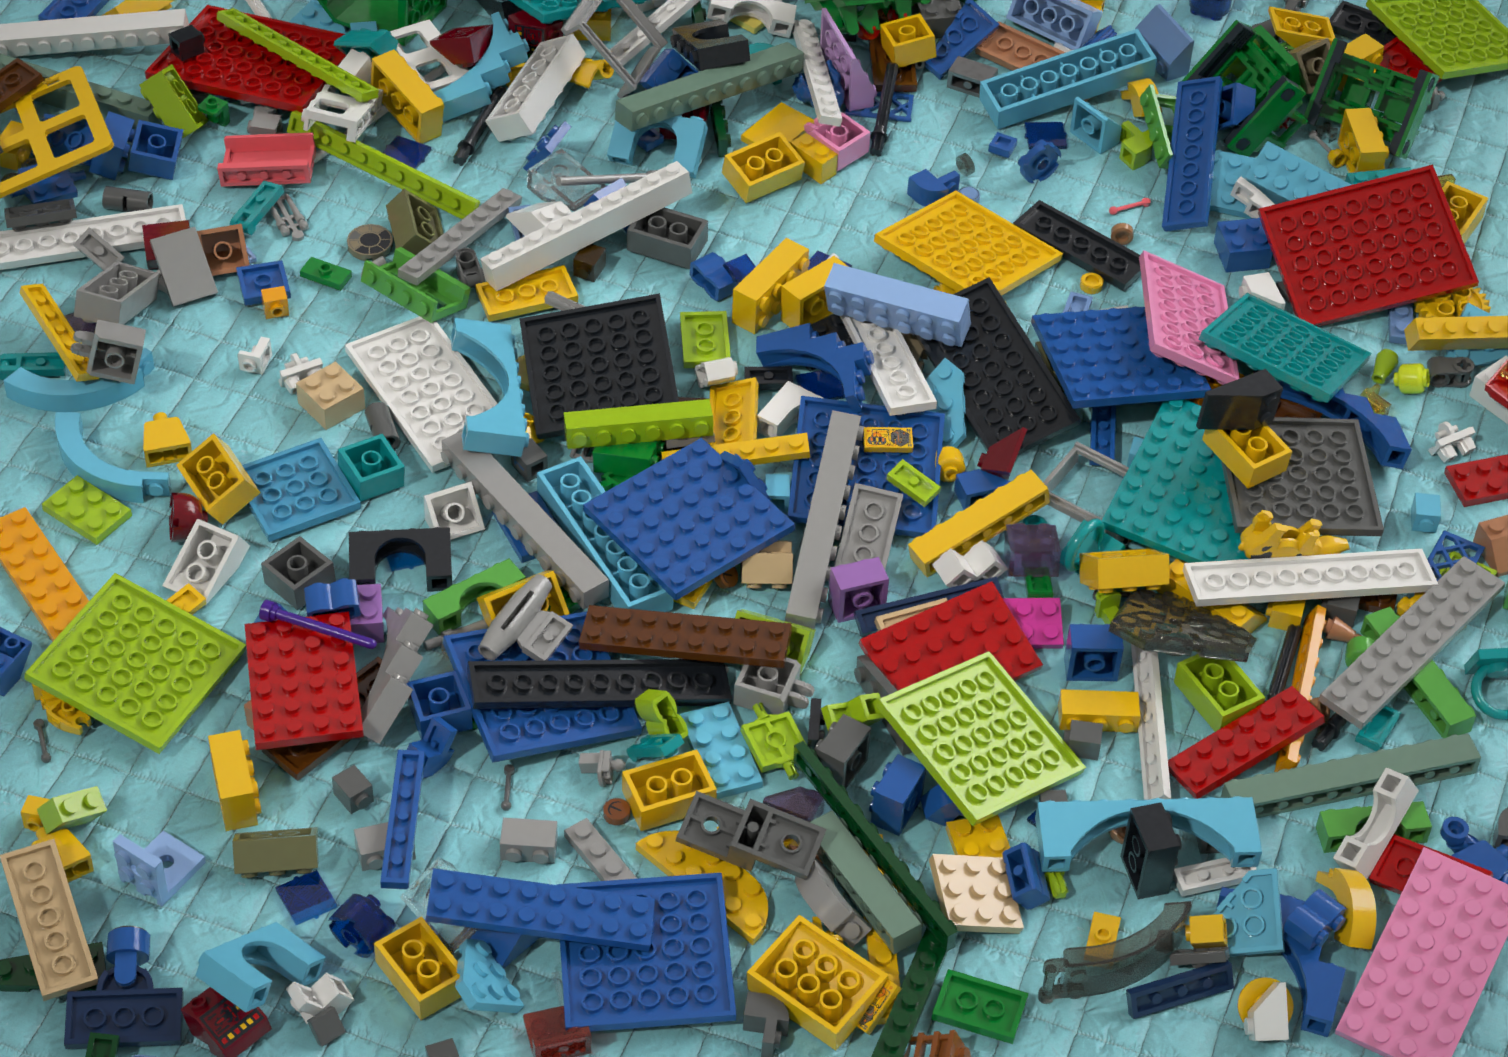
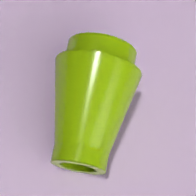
(1385, 363)

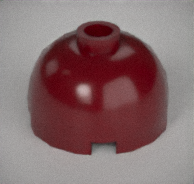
(184, 513)

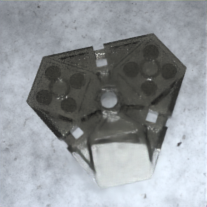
(1179, 627)

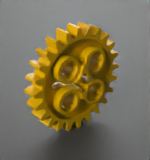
(1445, 307)

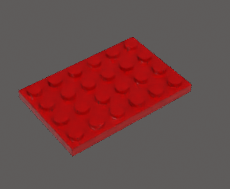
(951, 635)
(302, 683)

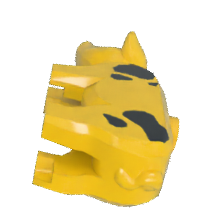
(1277, 540)

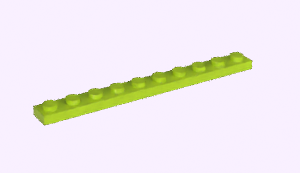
(298, 55)
(387, 168)

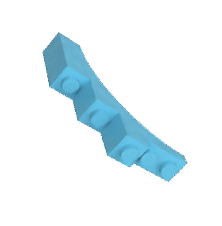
(491, 71)

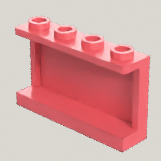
(267, 157)

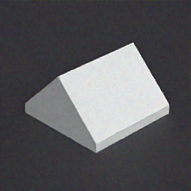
(455, 509)

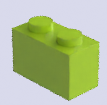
(71, 809)

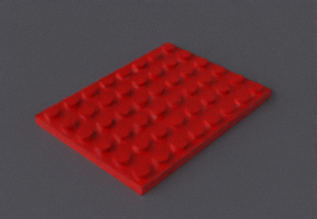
(248, 71)
(1368, 247)

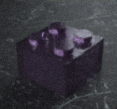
(1032, 550)

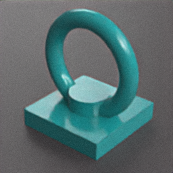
(1086, 539)
(1494, 665)

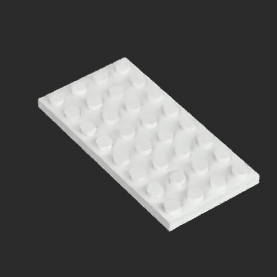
(421, 383)

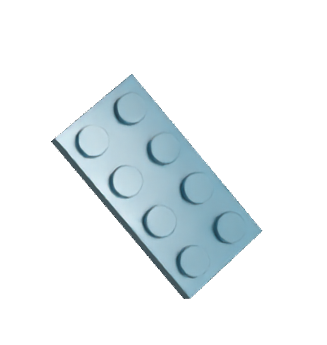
(722, 749)

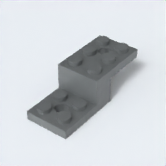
(751, 835)

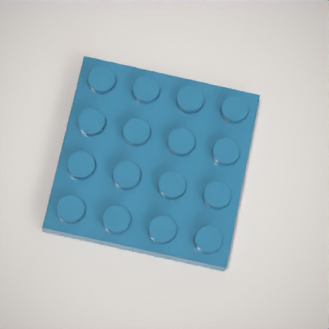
(299, 489)

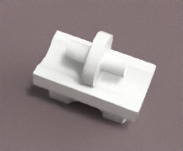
(297, 370)
(1450, 439)

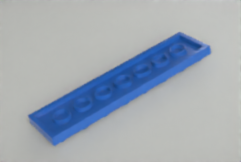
(1193, 154)
(540, 910)

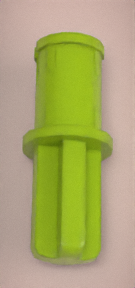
(1057, 884)

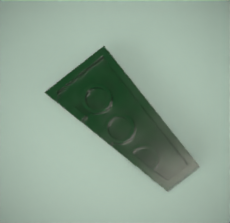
(19, 975)

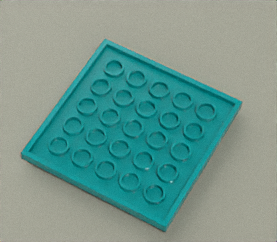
(1285, 347)

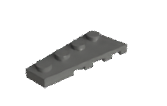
(874, 681)

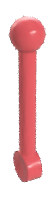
(1145, 202)

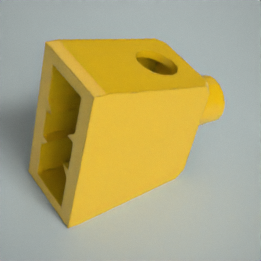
(165, 441)
(73, 855)

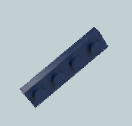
(1179, 989)

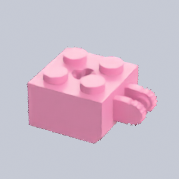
(848, 140)

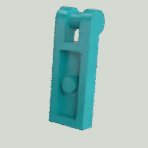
(257, 206)
(37, 363)
(655, 746)

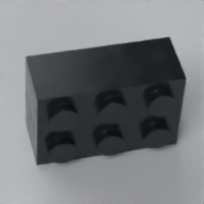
(1150, 850)

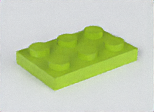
(704, 337)
(86, 510)

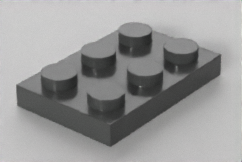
(40, 214)

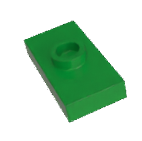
(325, 273)
(1038, 587)

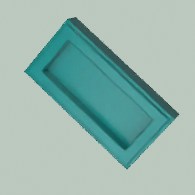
(1378, 729)

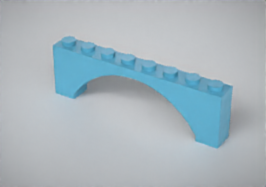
(503, 426)
(1221, 822)

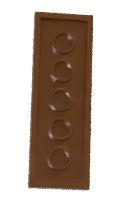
(301, 759)

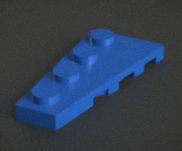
(965, 33)

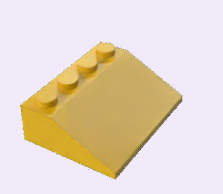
(817, 981)

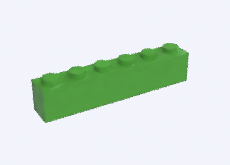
(1430, 687)

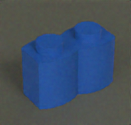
(712, 276)
(333, 598)
(1315, 919)

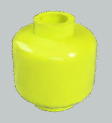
(1412, 378)

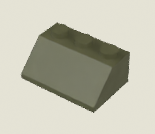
(413, 222)
(275, 851)

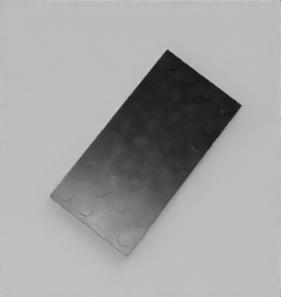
(1003, 375)

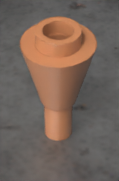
(1339, 630)

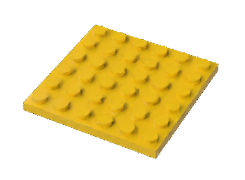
(967, 243)

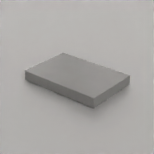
(183, 266)

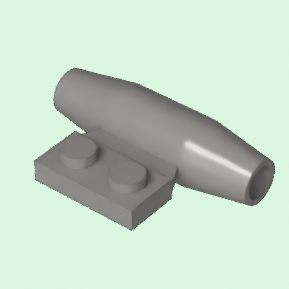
(522, 621)

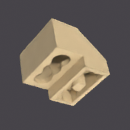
(769, 566)

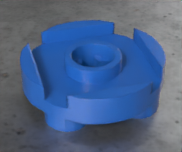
(1030, 163)

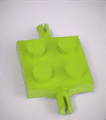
(772, 740)

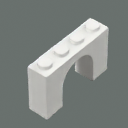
(781, 410)

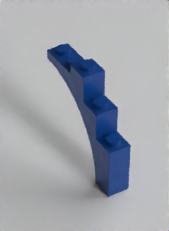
(827, 353)
(1379, 432)
(1317, 980)

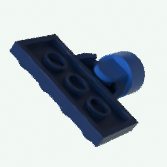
(125, 999)

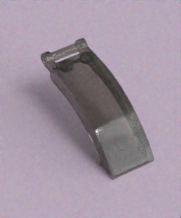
(1118, 963)

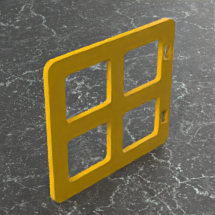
(36, 131)

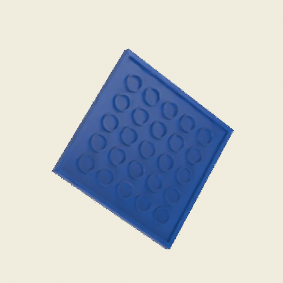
(1108, 359)
(870, 467)
(688, 518)
(539, 730)
(676, 982)

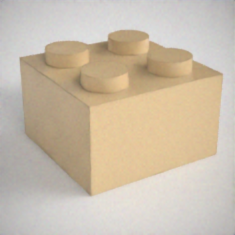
(330, 395)

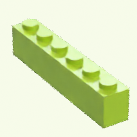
(638, 424)

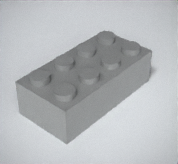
(116, 294)

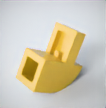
(1134, 93)

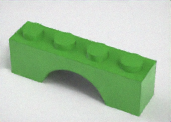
(447, 606)
(1336, 824)

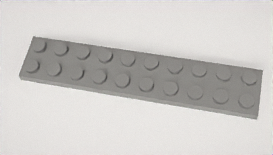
(1411, 642)

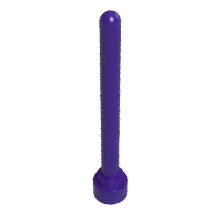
(271, 612)

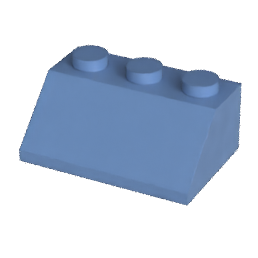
(1168, 43)

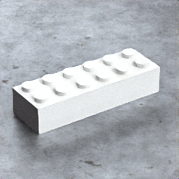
(535, 88)

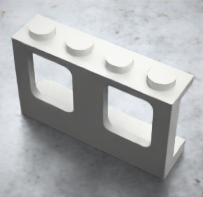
(428, 55)
(355, 118)

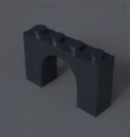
(709, 44)
(428, 544)

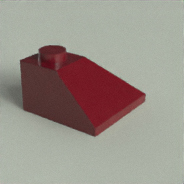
(1002, 455)

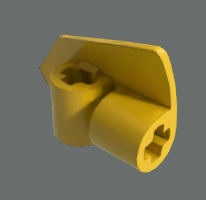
(591, 70)

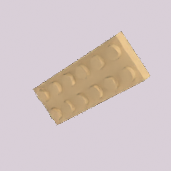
(49, 919)

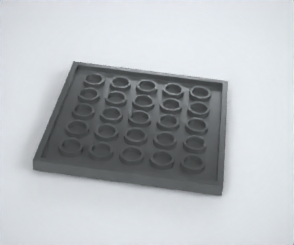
(1323, 481)

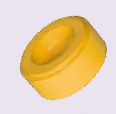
(1091, 283)

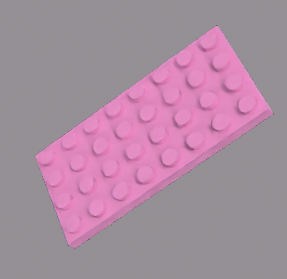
(1178, 310)
(1429, 962)

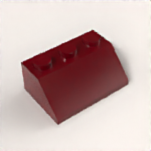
(464, 44)

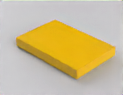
(779, 119)

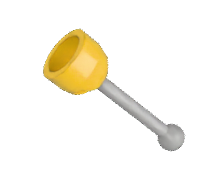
(1335, 157)

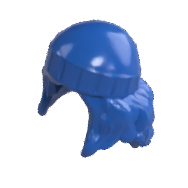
(802, 91)

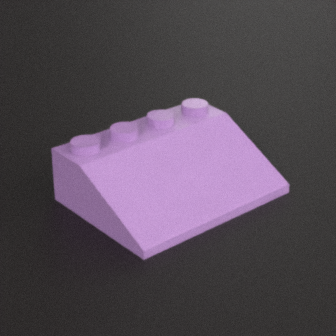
(855, 82)

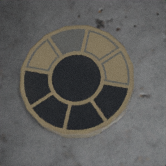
(369, 242)

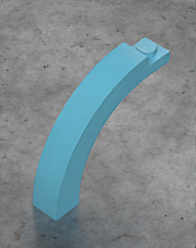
(70, 395)
(114, 481)

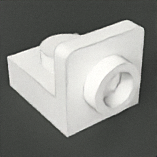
(258, 358)

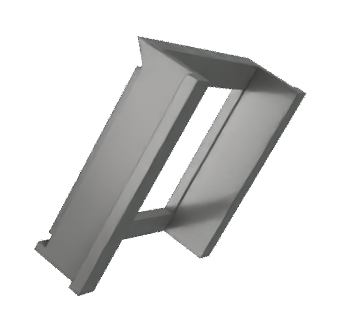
(579, 21)
(1062, 470)

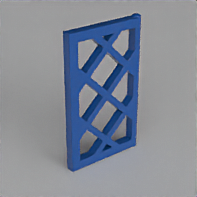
(867, 112)
(1460, 545)

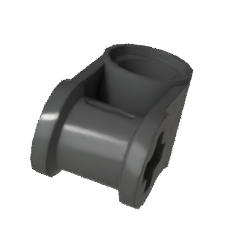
(468, 267)
(1448, 371)

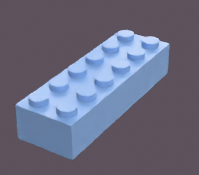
(897, 305)

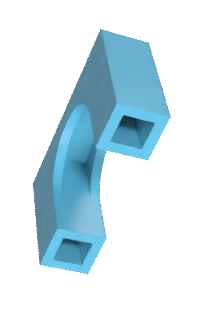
(690, 141)
(229, 967)

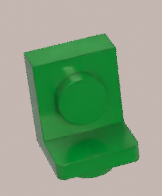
(216, 110)

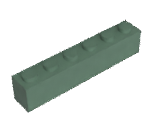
(866, 885)

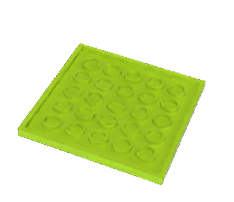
(1447, 35)
(135, 663)
(980, 737)

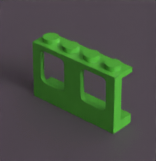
(1159, 132)
(418, 299)

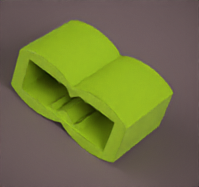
(660, 713)

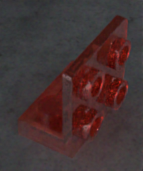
(550, 1039)

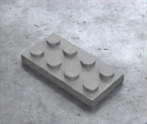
(869, 525)

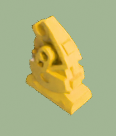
(61, 713)

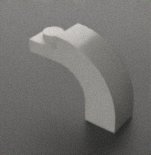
(830, 905)

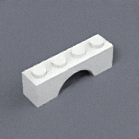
(775, 15)
(1391, 801)

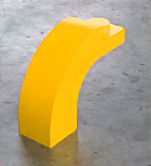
(1357, 896)

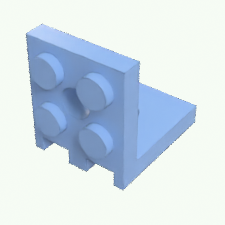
(146, 869)

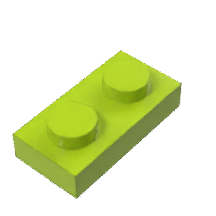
(913, 483)

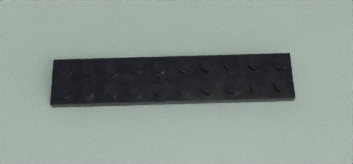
(594, 683)

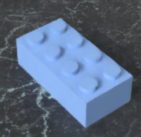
(1059, 20)

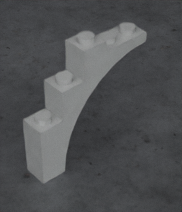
(400, 660)

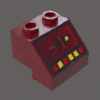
(533, 30)
(223, 1024)

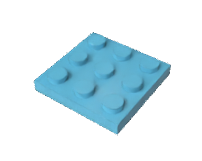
(1227, 170)

